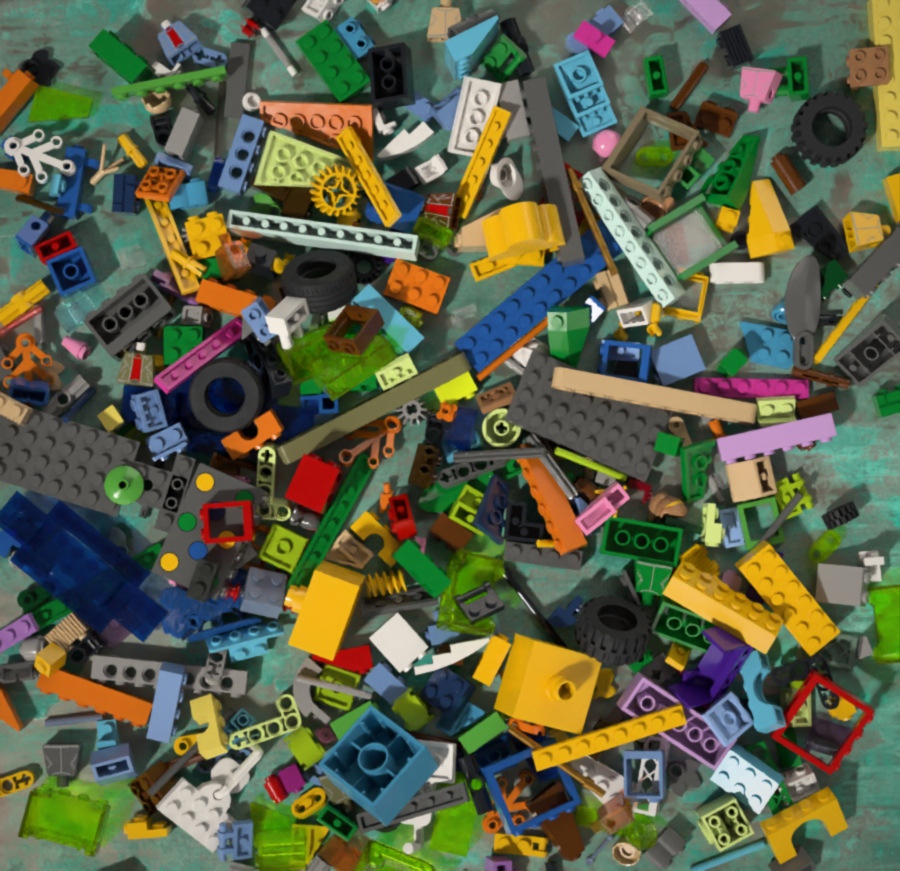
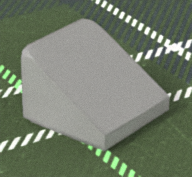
(864, 648)

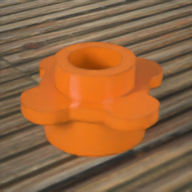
(450, 416)

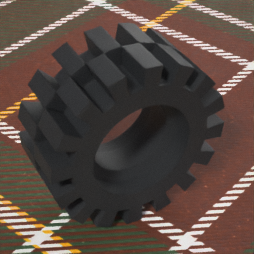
(372, 274)
(840, 515)

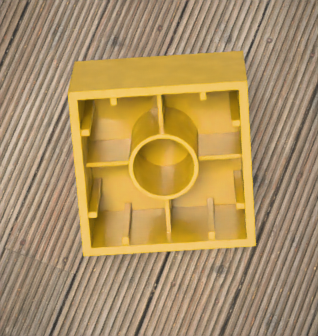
(324, 609)
(547, 684)

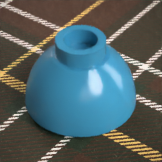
(778, 312)

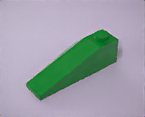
(732, 179)

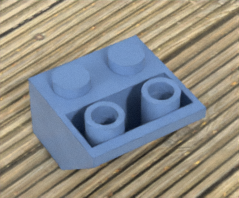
(113, 764)

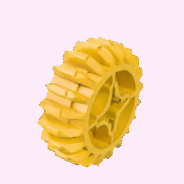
(319, 186)

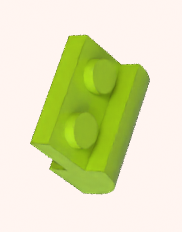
(466, 507)

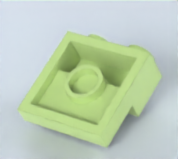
(712, 532)

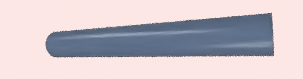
(74, 720)

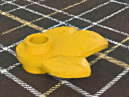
(603, 686)

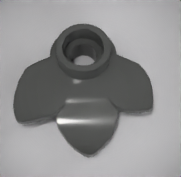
(685, 777)

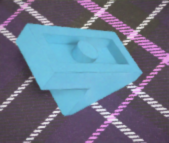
(107, 734)

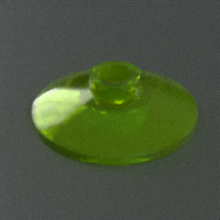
(641, 832)

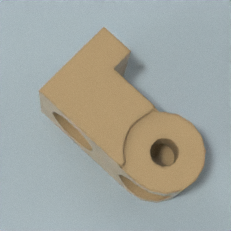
(677, 427)

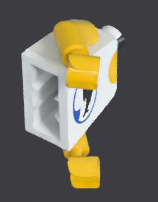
(638, 313)

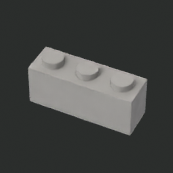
(511, 100)

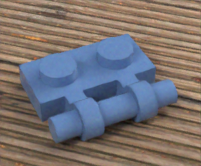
(241, 840)

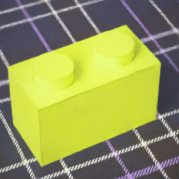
(457, 389)

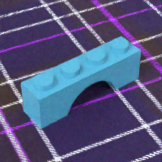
(766, 716)

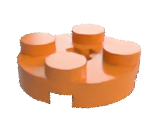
(526, 726)

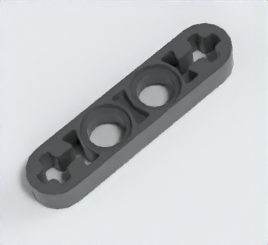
(474, 472)

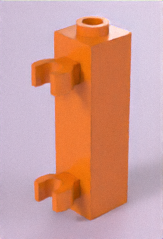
(15, 94)

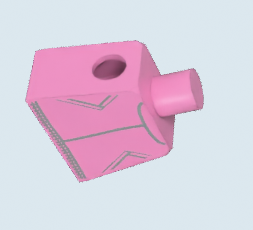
(759, 86)

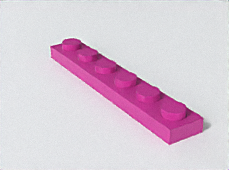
(199, 356)
(751, 387)

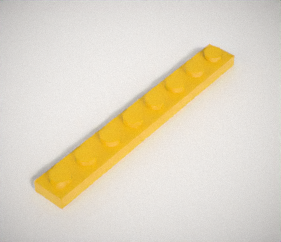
(608, 737)

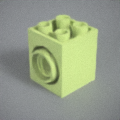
(723, 822)

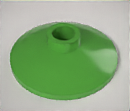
(133, 488)

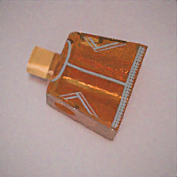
(614, 815)

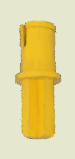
(132, 150)
(188, 262)

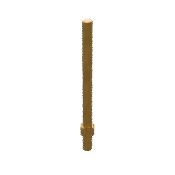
(577, 187)
(586, 782)

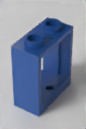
(645, 360)

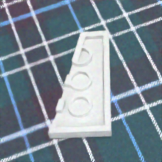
(603, 776)

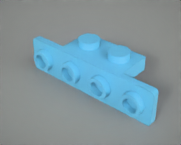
(247, 641)

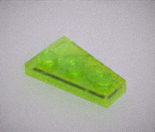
(58, 105)

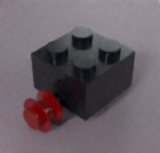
(267, 12)

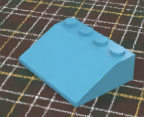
(469, 47)

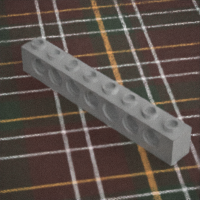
(102, 662)

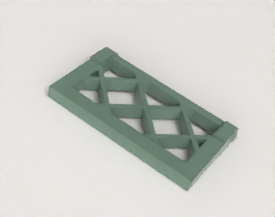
(833, 662)

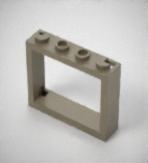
(629, 139)

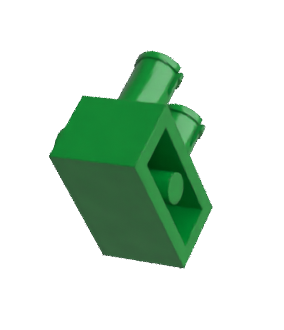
(798, 79)

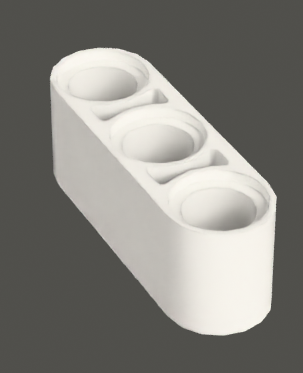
(737, 273)

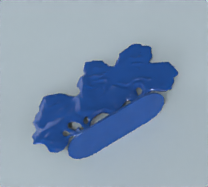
(185, 609)

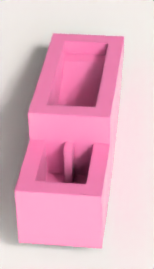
(601, 508)

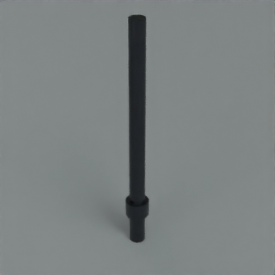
(532, 608)

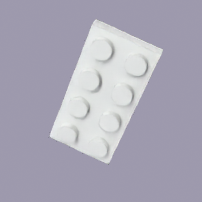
(472, 114)

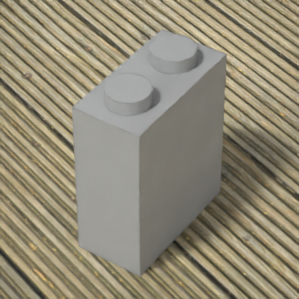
(184, 134)
(842, 584)

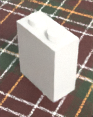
(399, 643)

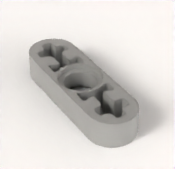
(218, 665)

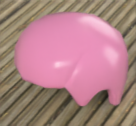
(605, 142)

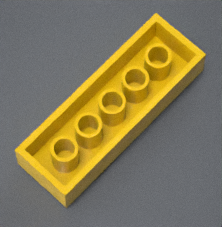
(787, 597)
(724, 607)

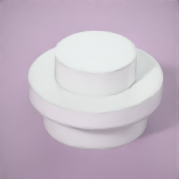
(251, 101)

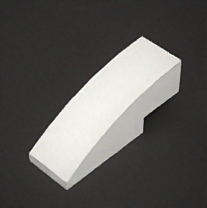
(406, 143)

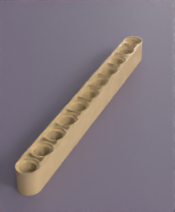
(654, 396)

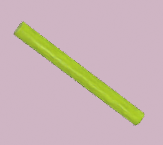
(591, 464)

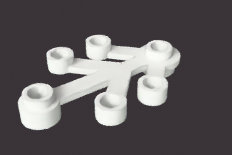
(36, 155)

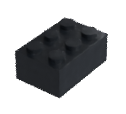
(391, 76)

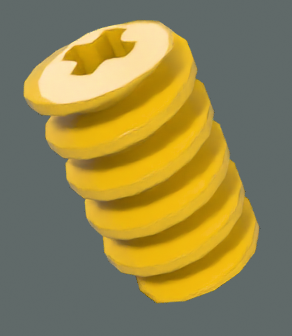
(385, 583)

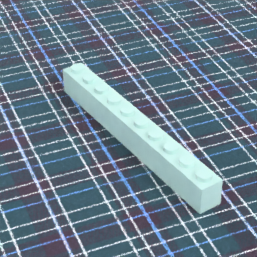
(323, 235)

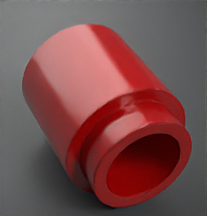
(275, 788)

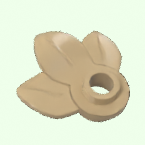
(55, 368)

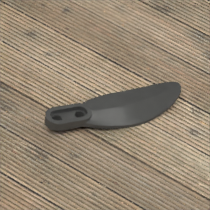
(803, 309)

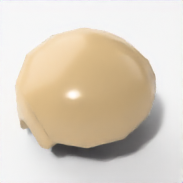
(157, 103)
(625, 852)

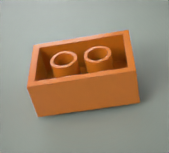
(416, 287)

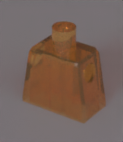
(231, 258)

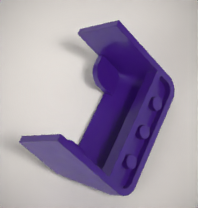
(714, 671)

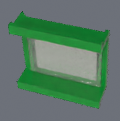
(688, 239)

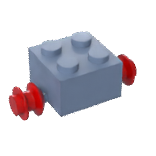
(261, 592)

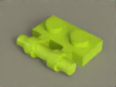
(786, 493)

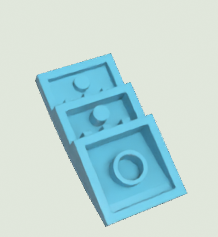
(585, 94)

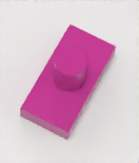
(594, 39)

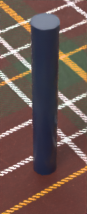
(79, 404)

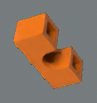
(268, 427)

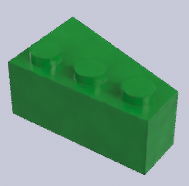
(421, 567)

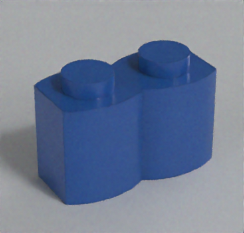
(33, 392)

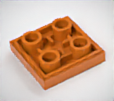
(160, 183)

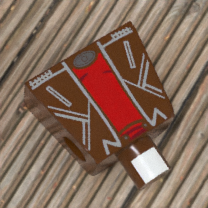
(443, 209)

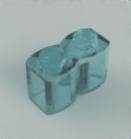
(74, 312)

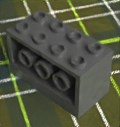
(139, 326)

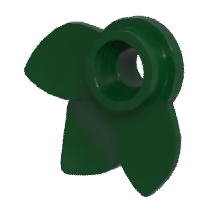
(38, 599)

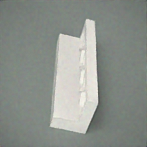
(653, 807)

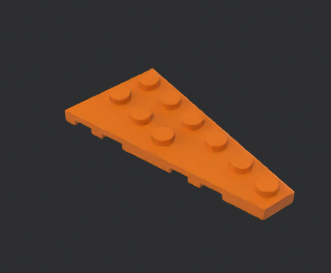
(322, 120)

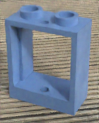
(653, 797)

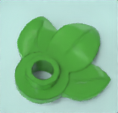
(264, 205)

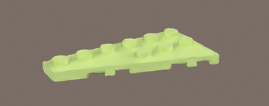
(294, 163)

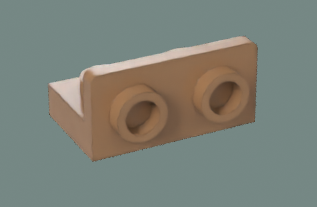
(495, 398)

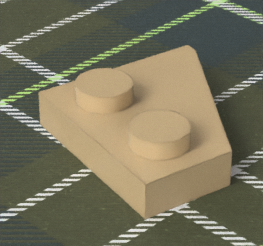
(349, 551)

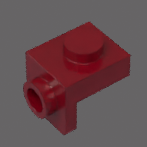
(641, 486)

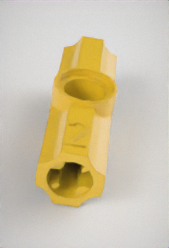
(23, 302)

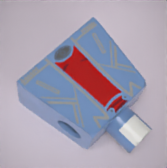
(178, 42)

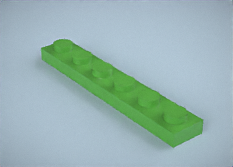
(161, 85)

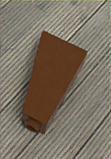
(562, 830)

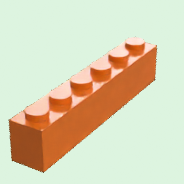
(552, 505)
(97, 695)

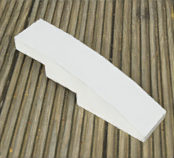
(458, 652)

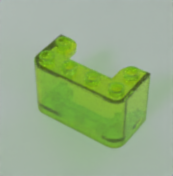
(65, 818)

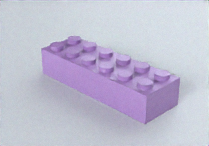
(695, 737)

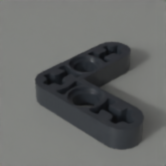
(807, 663)

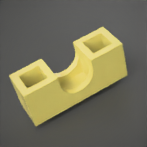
(214, 740)

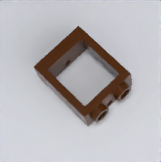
(366, 317)

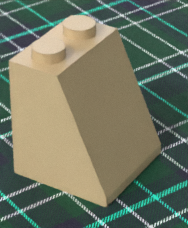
(471, 237)

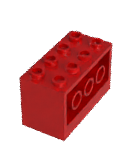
(314, 483)

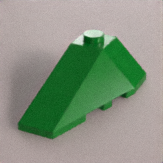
(567, 332)

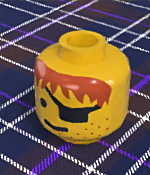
(351, 218)

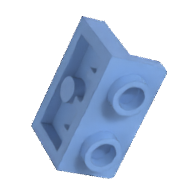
(255, 316)
(148, 411)
(167, 441)

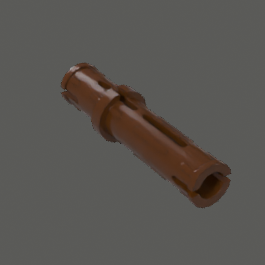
(829, 379)

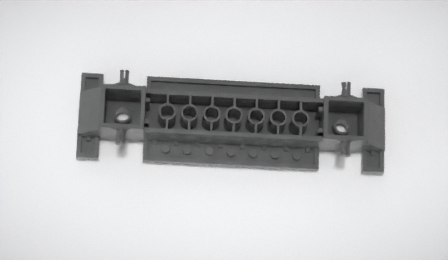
(74, 460)

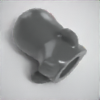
(306, 519)

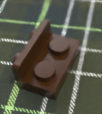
(716, 119)

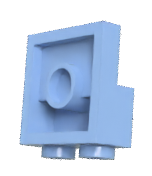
(727, 718)

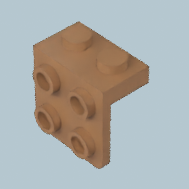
(868, 67)

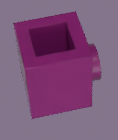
(292, 778)

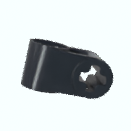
(161, 127)
(434, 425)
(87, 647)

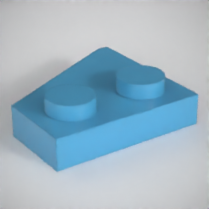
(467, 717)

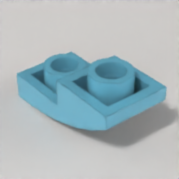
(564, 125)
(57, 186)
(239, 721)

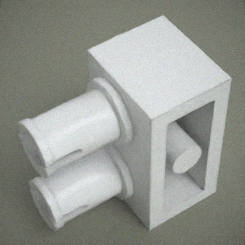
(288, 319)

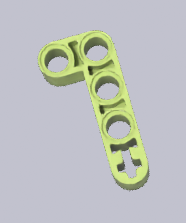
(269, 481)
(263, 727)

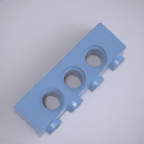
(247, 126)

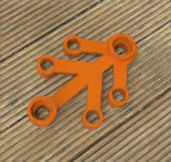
(27, 364)
(373, 439)
(494, 817)

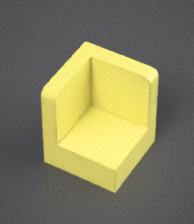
(111, 419)

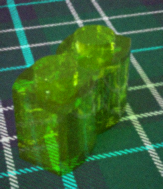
(430, 232)

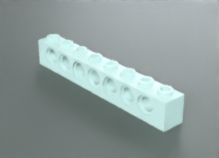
(631, 237)

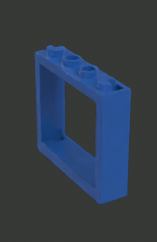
(488, 774)

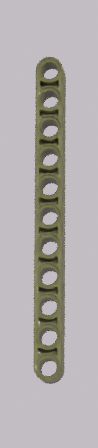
(373, 407)

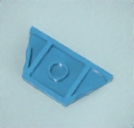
(768, 345)

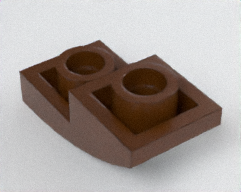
(817, 405)

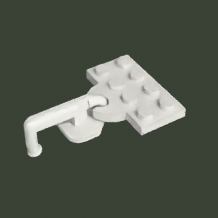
(445, 757)
(205, 807)

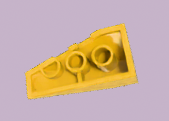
(768, 227)

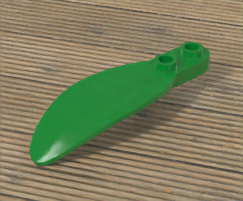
(441, 499)

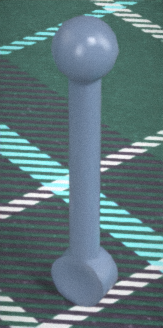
(589, 860)

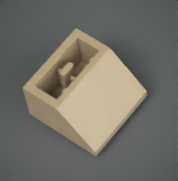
(751, 478)

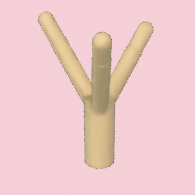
(102, 172)

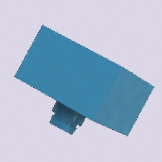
(378, 765)

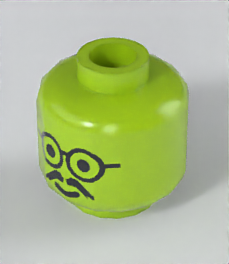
(412, 315)

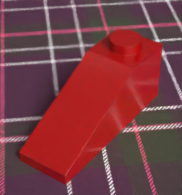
(353, 659)

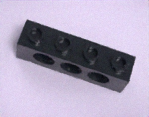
(268, 365)

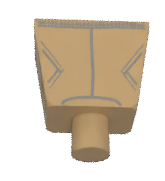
(441, 19)

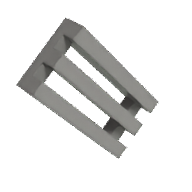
(40, 327)

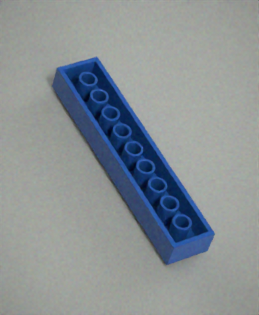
(532, 301)

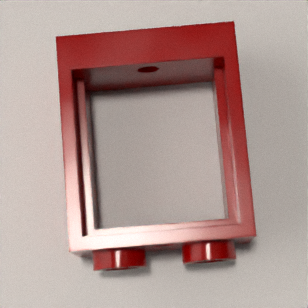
(248, 520)

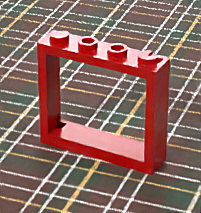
(797, 701)

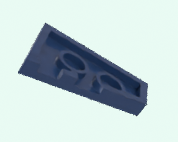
(491, 509)

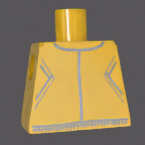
(863, 231)

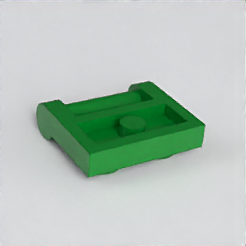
(499, 54)

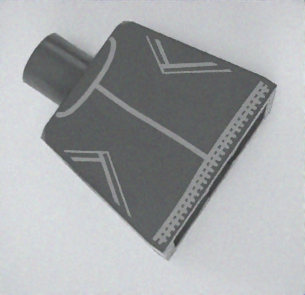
(62, 760)

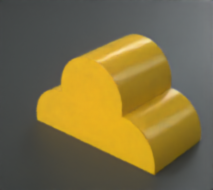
(522, 230)

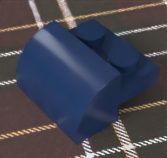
(563, 617)

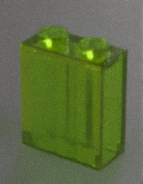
(281, 849)

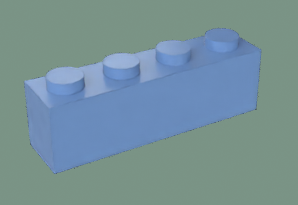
(166, 702)

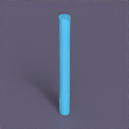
(729, 856)

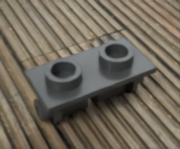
(23, 670)

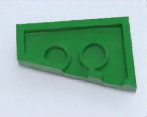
(694, 468)

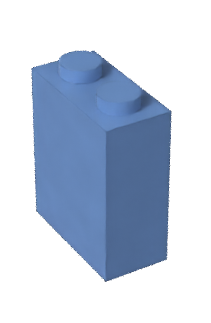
(676, 361)

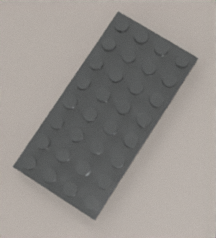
(593, 426)

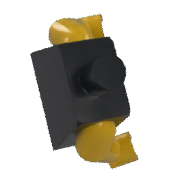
(265, 260)

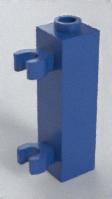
(72, 196)

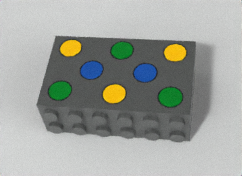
(184, 542)

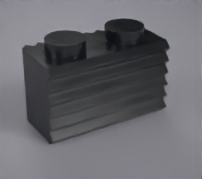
(735, 47)

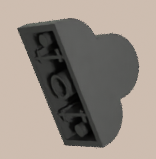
(870, 350)

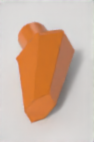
(387, 493)

